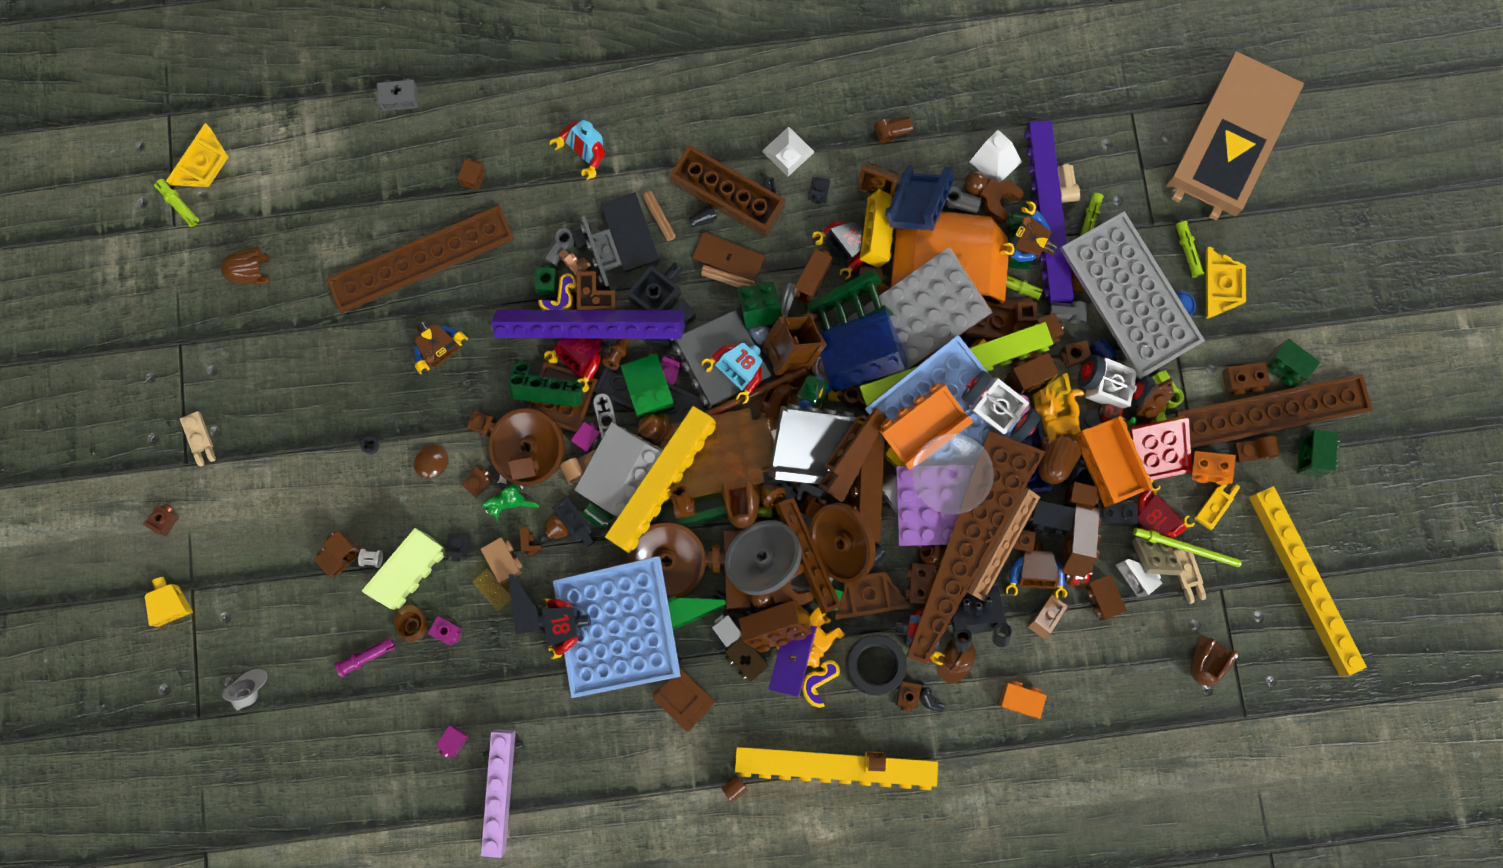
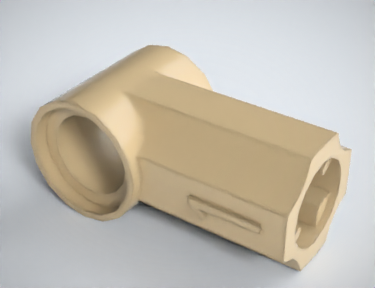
(1069, 189)

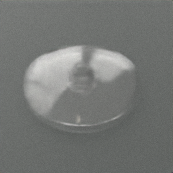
(954, 494)

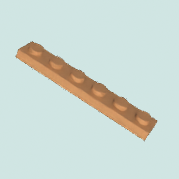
(1003, 545)

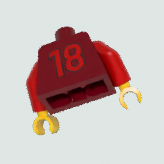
(579, 354)
(1159, 516)

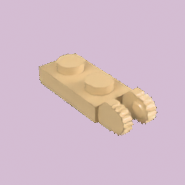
(198, 437)
(1190, 575)

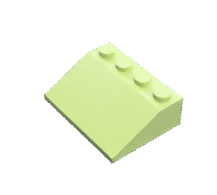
(405, 569)

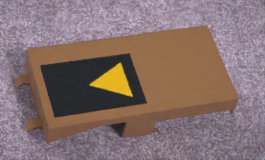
(1235, 135)

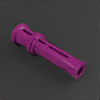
(356, 661)

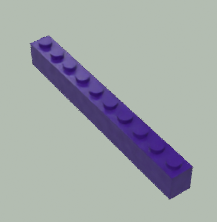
(1049, 204)
(589, 324)

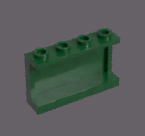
(707, 508)

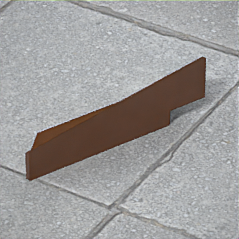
(851, 454)

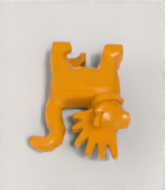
(1059, 426)
(822, 641)

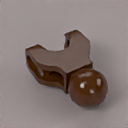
(991, 194)
(784, 594)

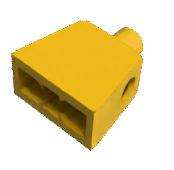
(165, 603)

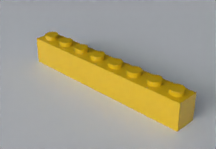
(661, 478)

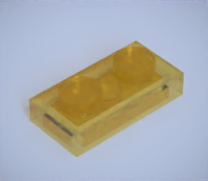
(492, 590)

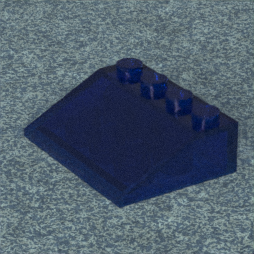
(862, 351)

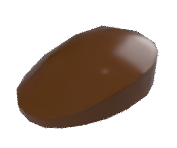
(431, 461)
(410, 623)

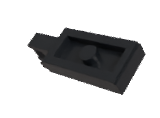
(573, 521)

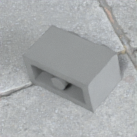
(727, 630)

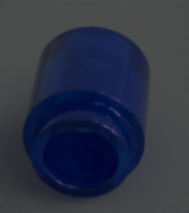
(1103, 349)

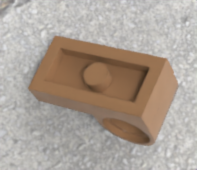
(574, 468)
(1047, 617)

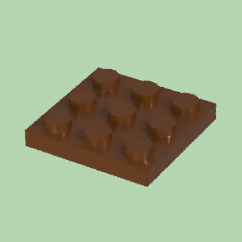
(565, 416)

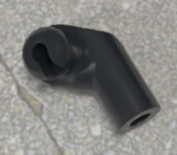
(929, 702)

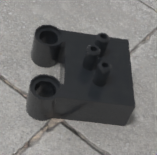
(978, 617)

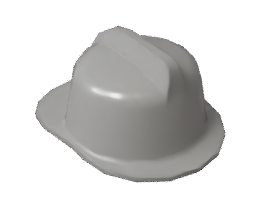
(245, 689)

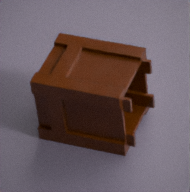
(793, 344)
(683, 700)

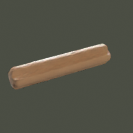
(659, 216)
(725, 277)

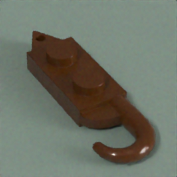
(1154, 401)

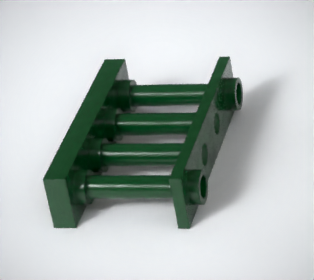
(846, 292)

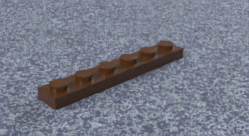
(813, 566)

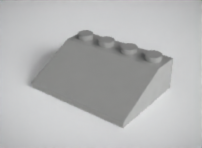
(617, 469)

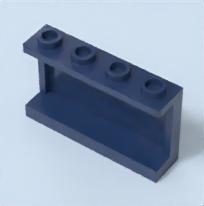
(919, 199)

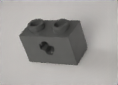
(397, 95)

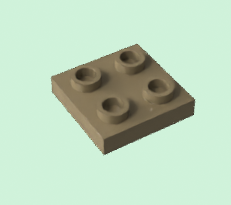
(1156, 557)

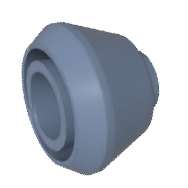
(758, 334)

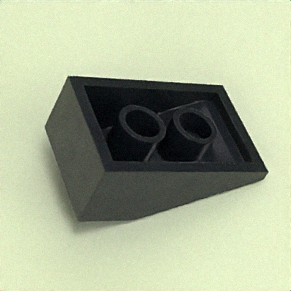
(526, 612)

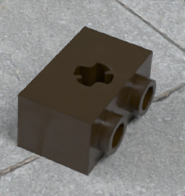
(757, 663)

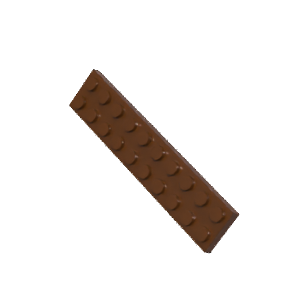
(420, 259)
(1277, 411)

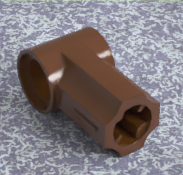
(888, 130)
(682, 503)
(734, 789)

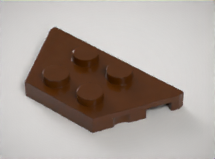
(869, 596)

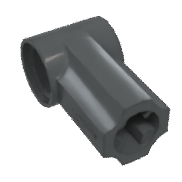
(964, 201)
(557, 246)
(1074, 312)

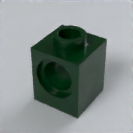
(550, 287)

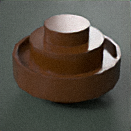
(715, 558)

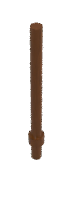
(786, 378)

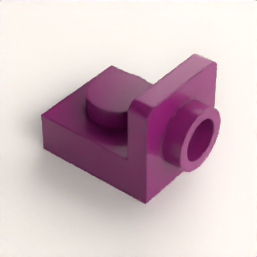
(671, 369)

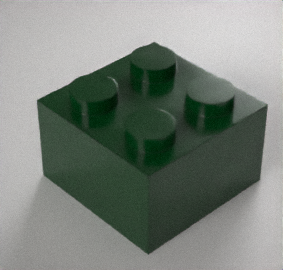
(759, 304)
(1291, 363)
(1318, 453)

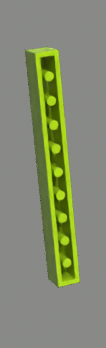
(988, 354)

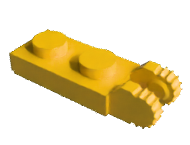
(1216, 506)

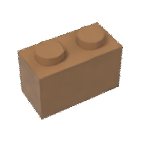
(502, 560)

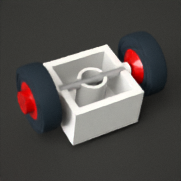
(1113, 382)
(1000, 406)

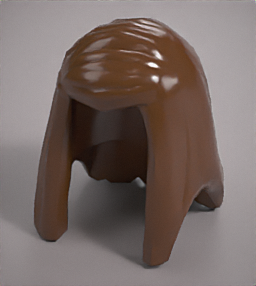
(244, 267)
(1058, 459)
(741, 504)
(1211, 662)

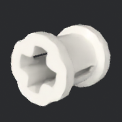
(365, 558)

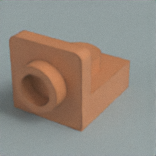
(573, 263)

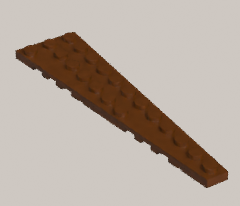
(973, 539)

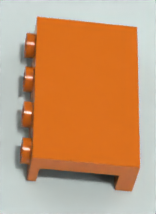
(922, 421)
(1113, 461)

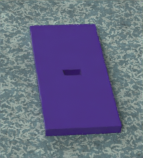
(788, 673)

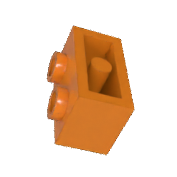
(1213, 468)

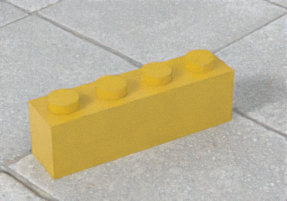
(877, 233)

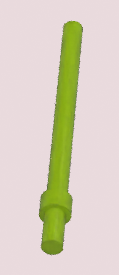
(1154, 537)

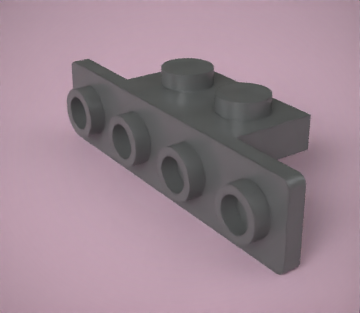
(604, 250)

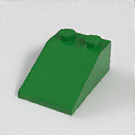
(647, 386)
(690, 609)

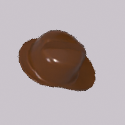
(782, 396)
(653, 427)
(955, 663)

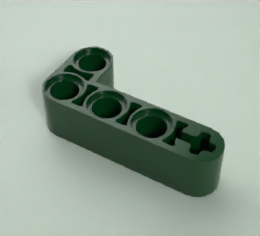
(543, 389)

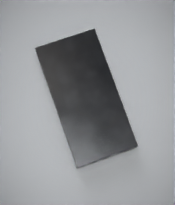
(630, 232)

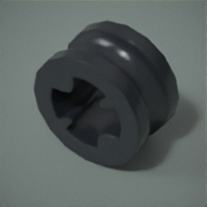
(770, 184)
(369, 451)

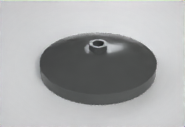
(763, 557)

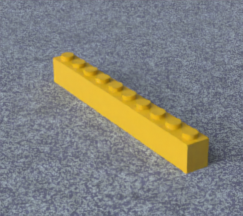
(1307, 582)
(834, 766)

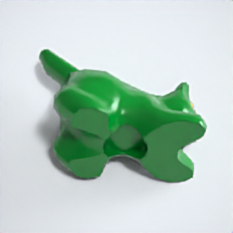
(508, 498)

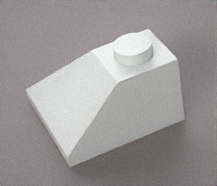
(788, 151)
(996, 158)
(1138, 580)

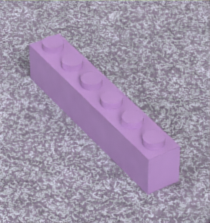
(498, 793)

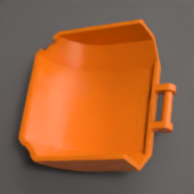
(973, 240)

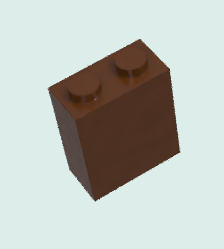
(812, 276)

